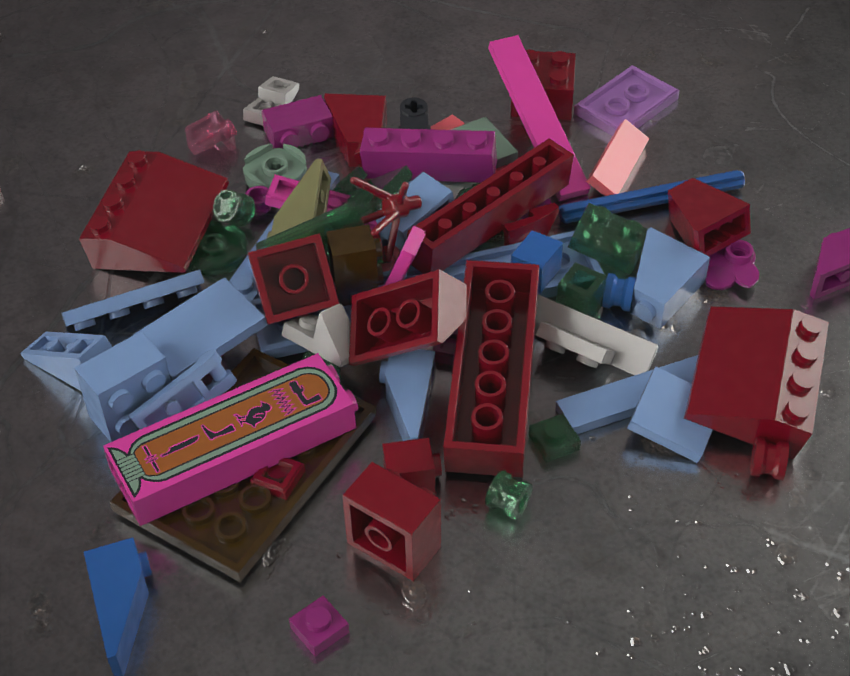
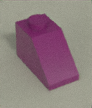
(832, 265)

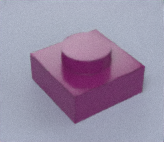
(319, 625)

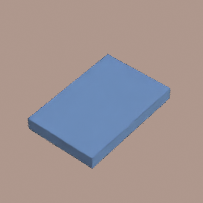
(210, 320)

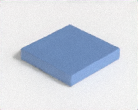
(661, 416)

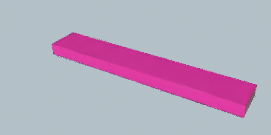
(534, 106)

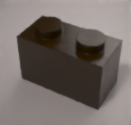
(354, 261)

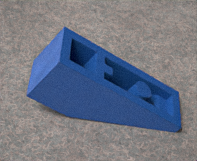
(119, 596)

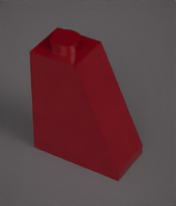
(350, 118)
(707, 216)

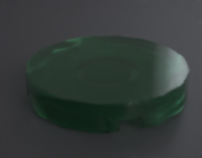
(220, 250)

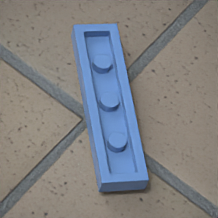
(119, 305)

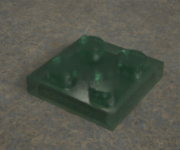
(609, 238)

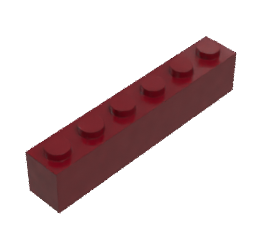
(489, 205)

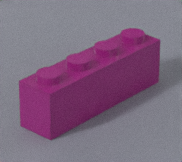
(439, 153)

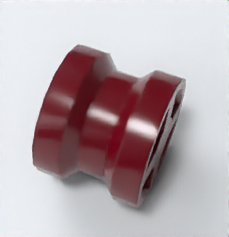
(769, 458)

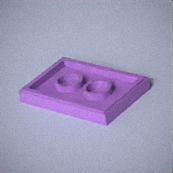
(627, 96)

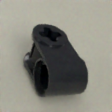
(414, 114)

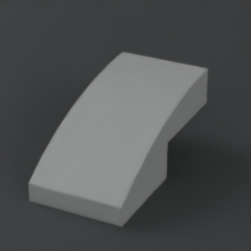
(270, 94)

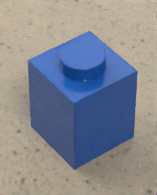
(541, 251)

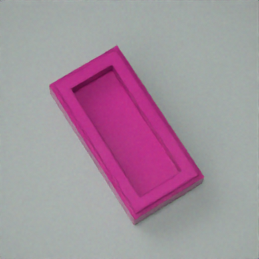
(406, 256)

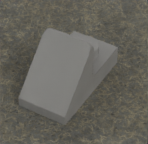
(322, 334)

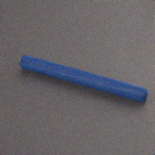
(646, 197)

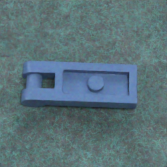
(186, 391)

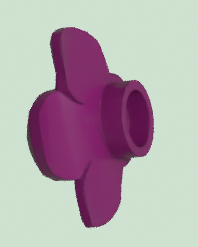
(732, 266)

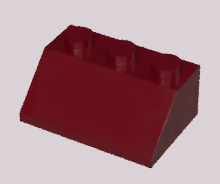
(405, 316)

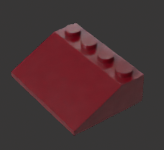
(152, 214)
(759, 374)

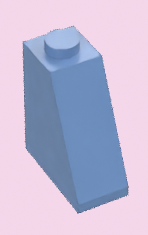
(666, 278)

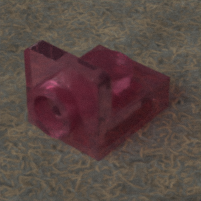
(209, 131)

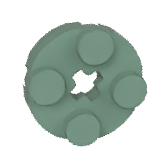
(287, 162)

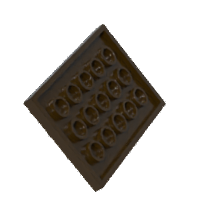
(244, 519)

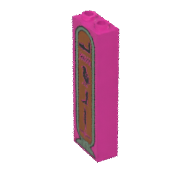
(230, 437)

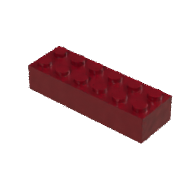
(492, 370)

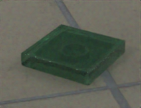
(390, 182)

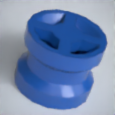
(618, 292)

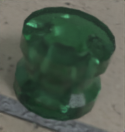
(234, 208)
(508, 494)

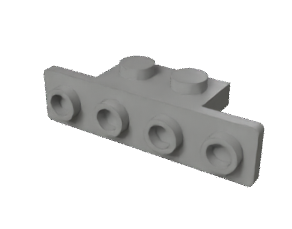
(591, 338)

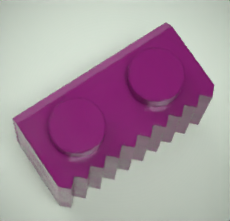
(298, 123)

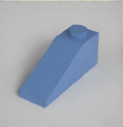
(62, 352)
(409, 390)

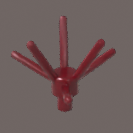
(393, 208)

